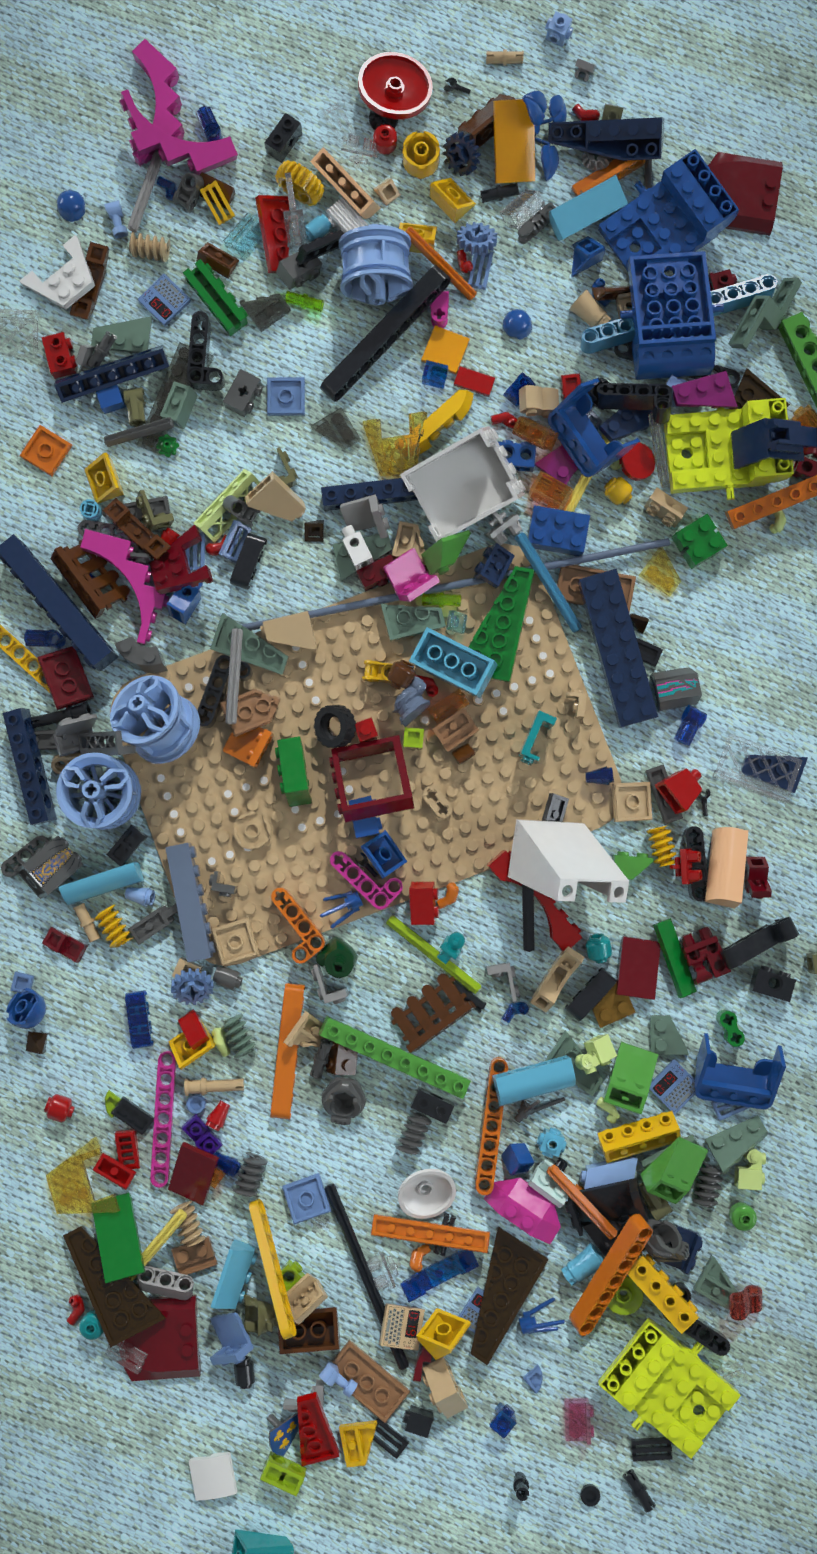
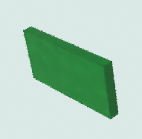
(119, 1241)

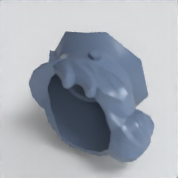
(411, 702)

